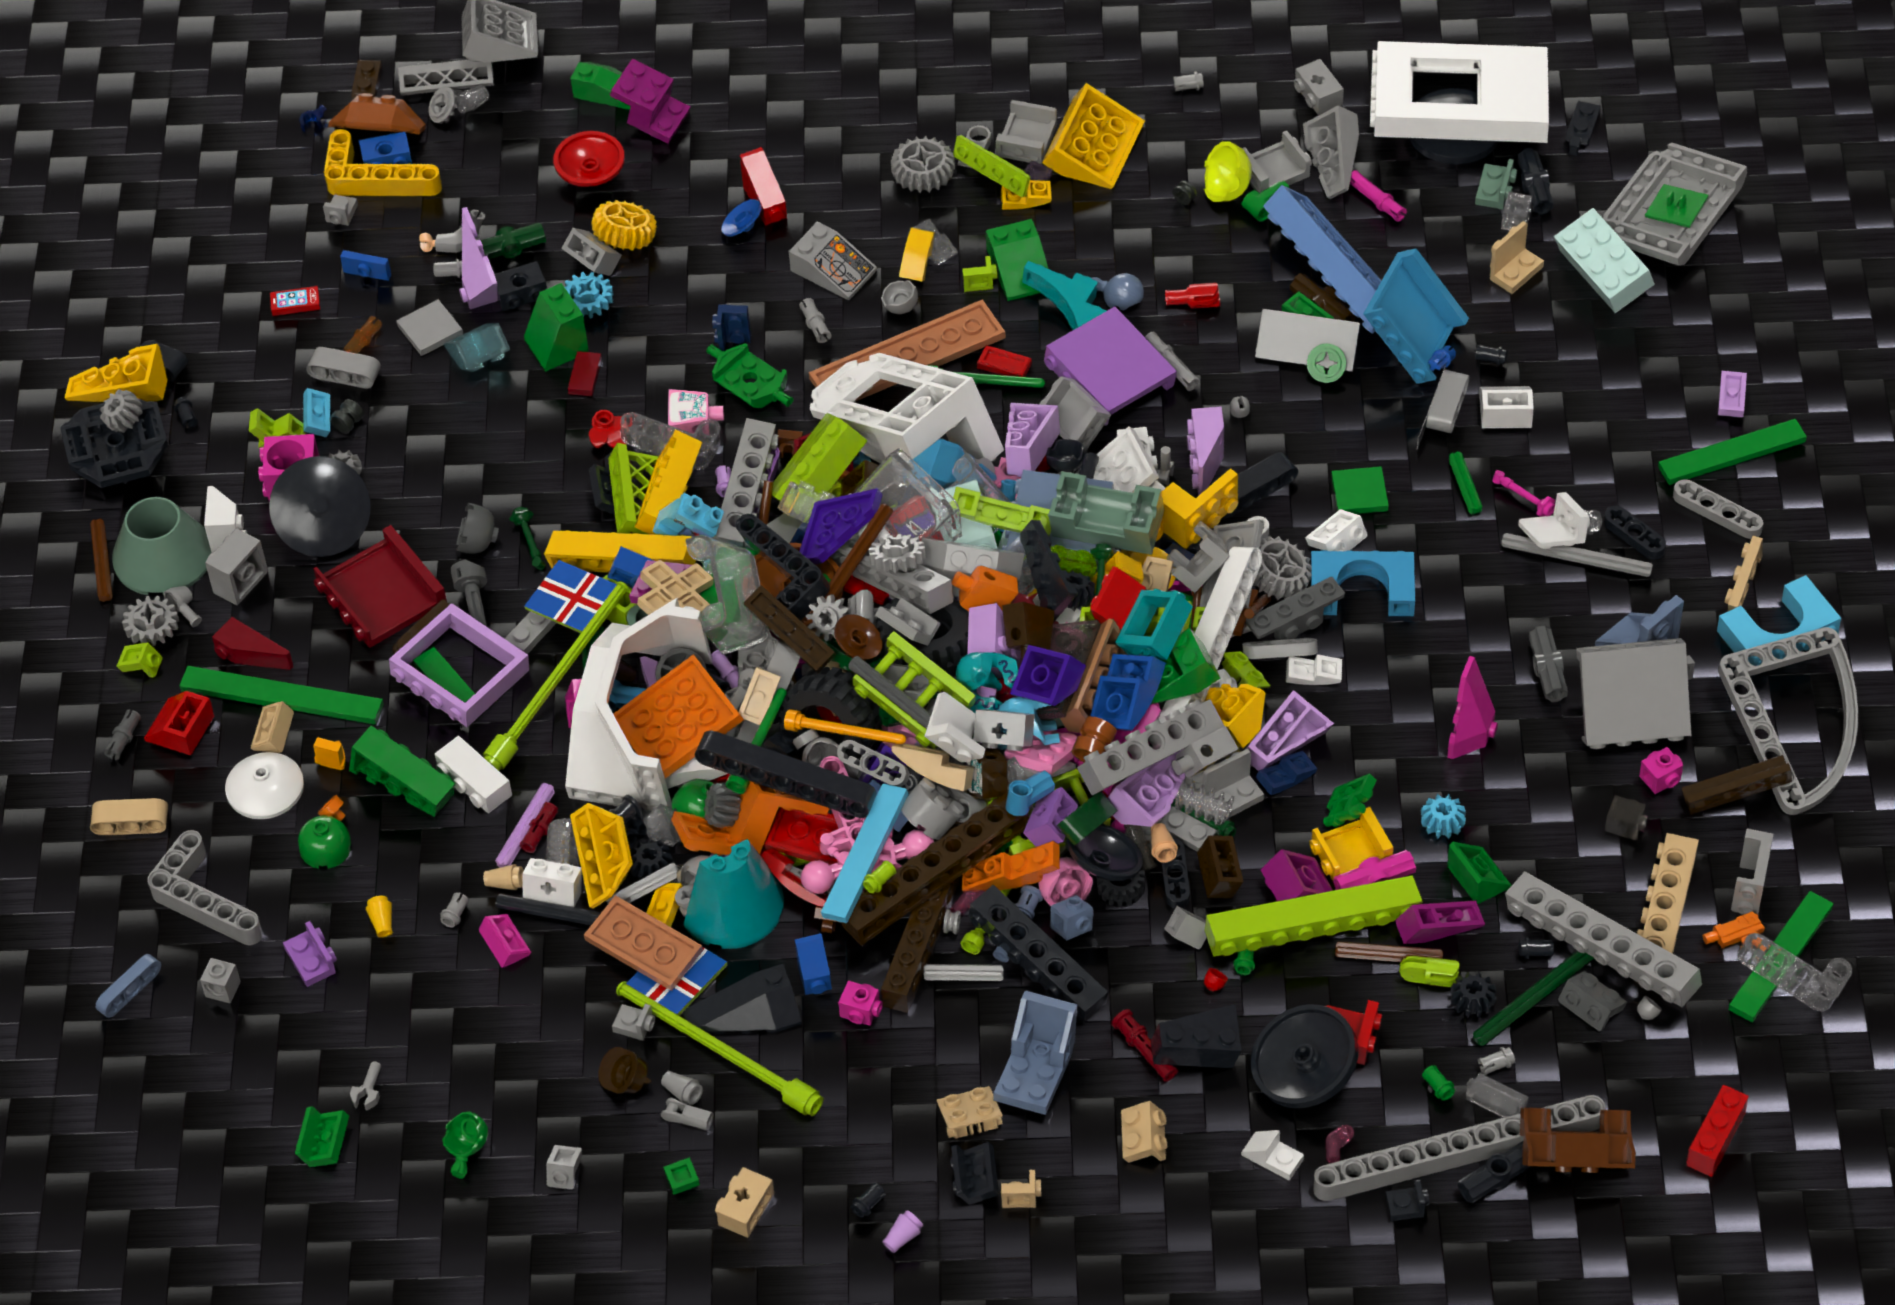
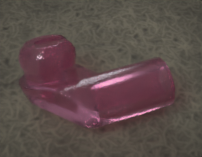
(965, 900)
(1336, 1141)

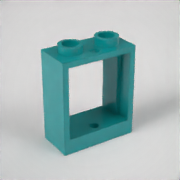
(1167, 630)

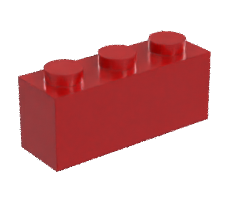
(1717, 1130)

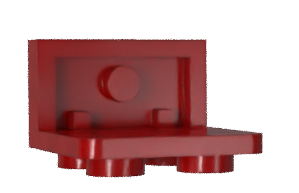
(1363, 1027)

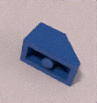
(813, 964)

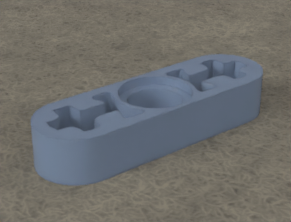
(128, 985)

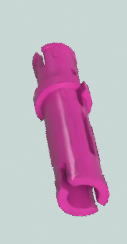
(1383, 201)

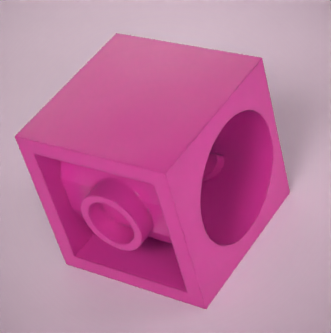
(282, 452)

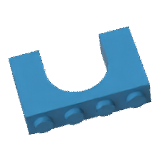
(1390, 568)

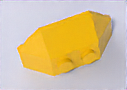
(601, 851)

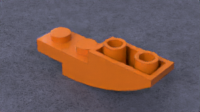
(1013, 871)

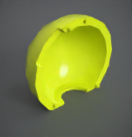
(1227, 172)

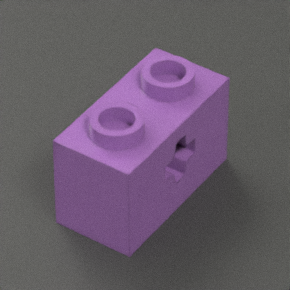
(1047, 815)

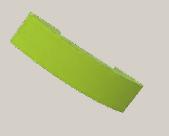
(998, 512)

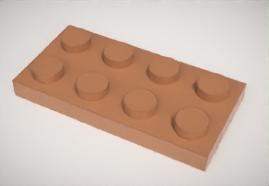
(643, 942)

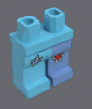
(688, 517)

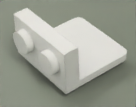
(1565, 527)
(953, 728)

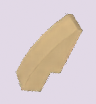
(935, 766)

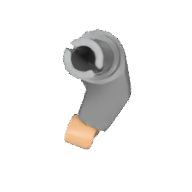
(452, 241)

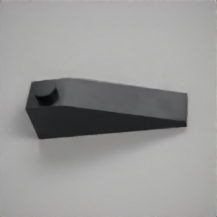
(753, 1003)

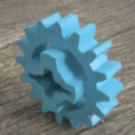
(587, 294)

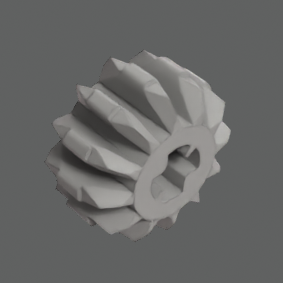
(121, 410)

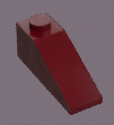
(248, 647)

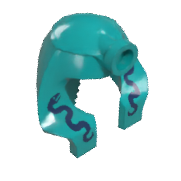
(975, 671)

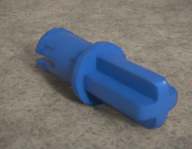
(1441, 358)

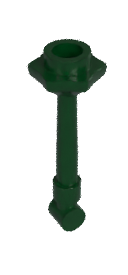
(521, 517)
(1102, 553)
(1223, 829)

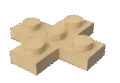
(668, 585)

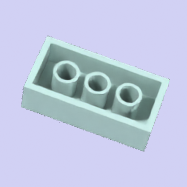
(1604, 260)

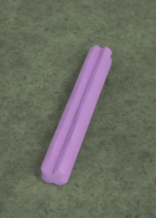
(512, 845)

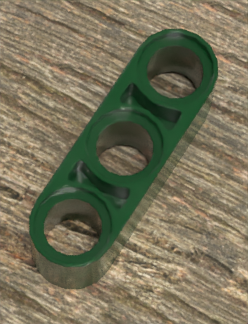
(1087, 818)

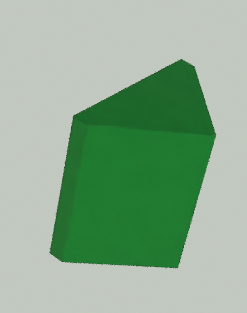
(1476, 871)

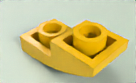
(1037, 194)
(916, 254)

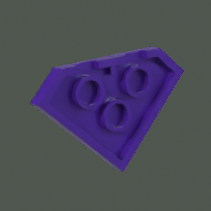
(836, 521)

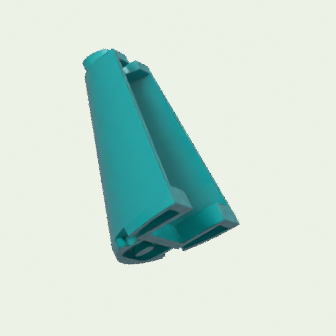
(734, 899)

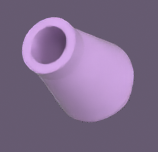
(904, 1229)

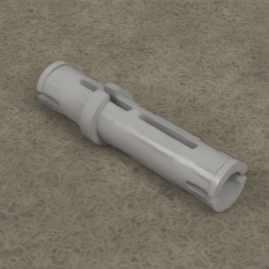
(1183, 374)

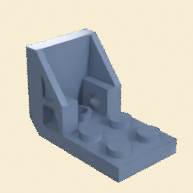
(1646, 627)
(1039, 1052)

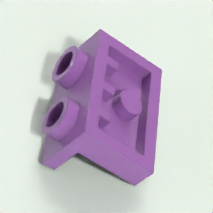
(310, 955)

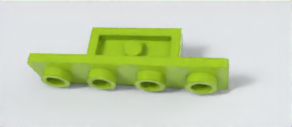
(991, 166)

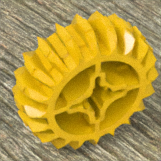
(624, 225)

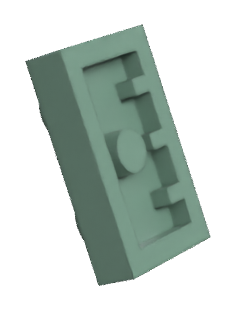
(1495, 185)

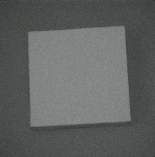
(429, 327)

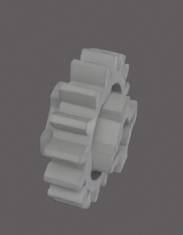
(897, 553)
(150, 620)

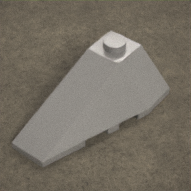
(1333, 144)

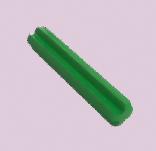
(1465, 483)

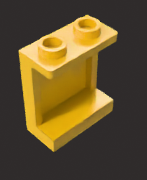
(1350, 844)

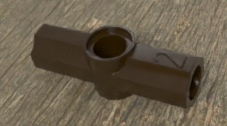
(1321, 296)

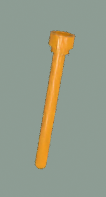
(796, 721)

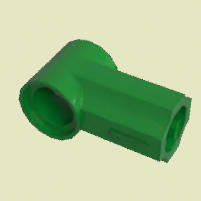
(1255, 201)

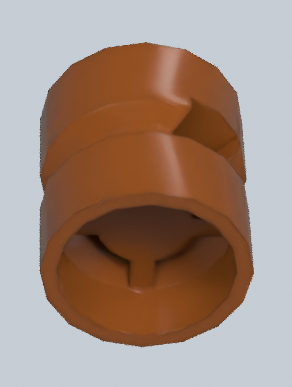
(1094, 736)

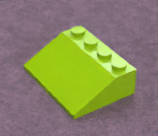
(821, 456)

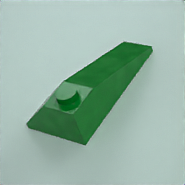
(594, 83)

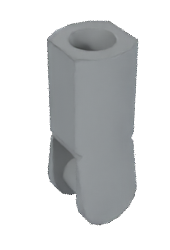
(690, 1115)

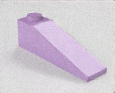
(1147, 794)

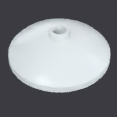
(268, 794)

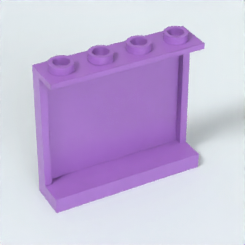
(1110, 361)

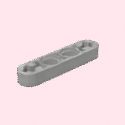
(1715, 512)

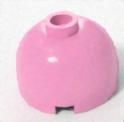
(1065, 882)

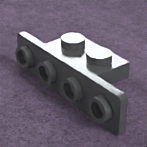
(1296, 612)

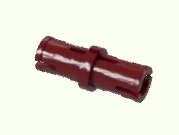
(538, 827)

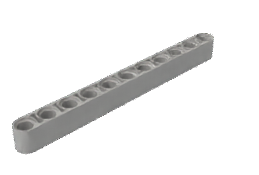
(1444, 1147)

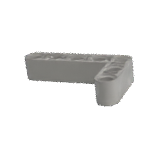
(780, 661)
(175, 885)

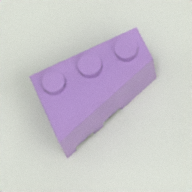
(1286, 731)

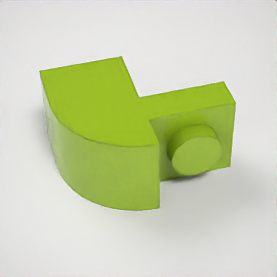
(264, 426)

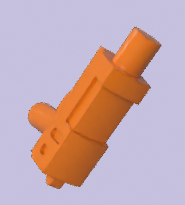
(1734, 930)

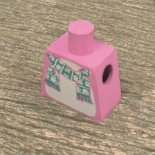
(690, 408)

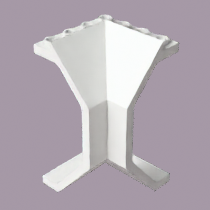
(600, 758)

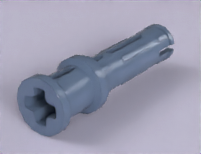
(1028, 909)

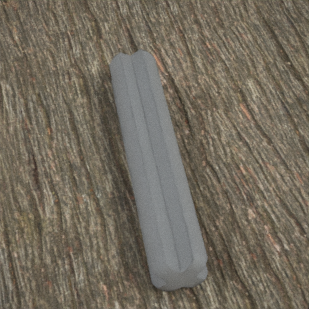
(647, 884)
(963, 972)

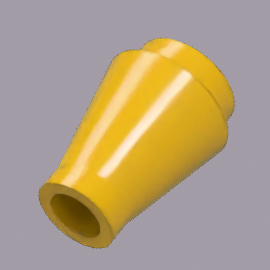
(380, 914)

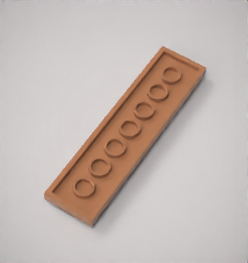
(929, 343)

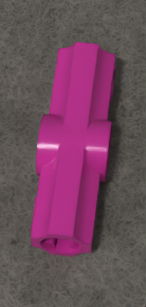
(1377, 870)

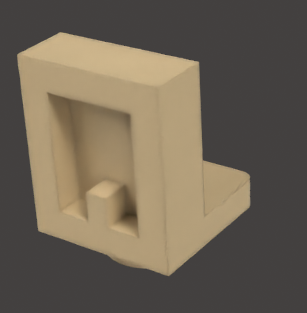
(1021, 1194)

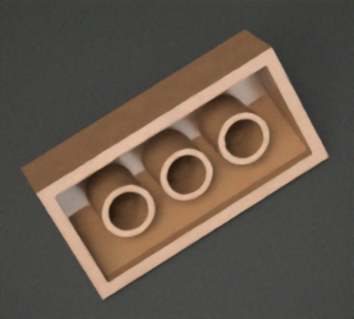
(1096, 666)

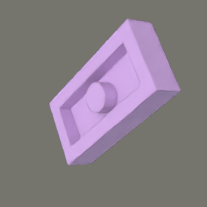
(1732, 394)

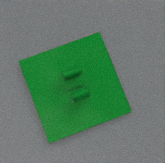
(1676, 205)

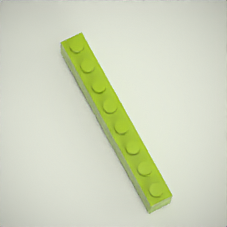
(1310, 916)

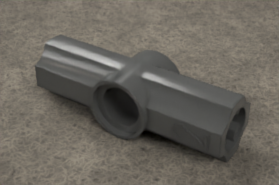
(1548, 664)

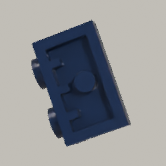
(731, 325)

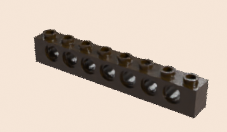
(971, 840)
(916, 947)

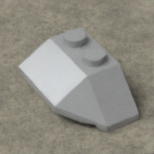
(951, 557)

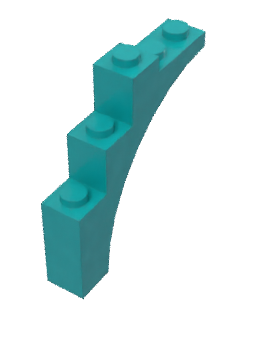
(1071, 296)

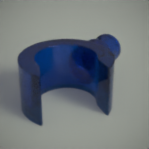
(312, 116)

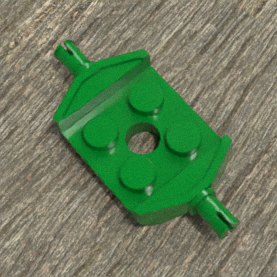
(738, 365)

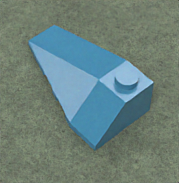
(940, 460)

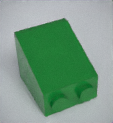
(556, 328)

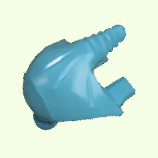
(1028, 706)

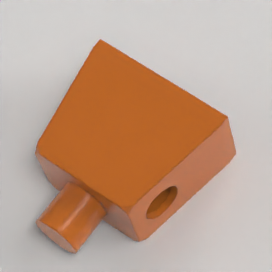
(985, 588)

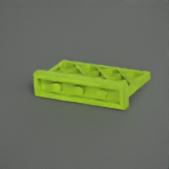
(622, 487)

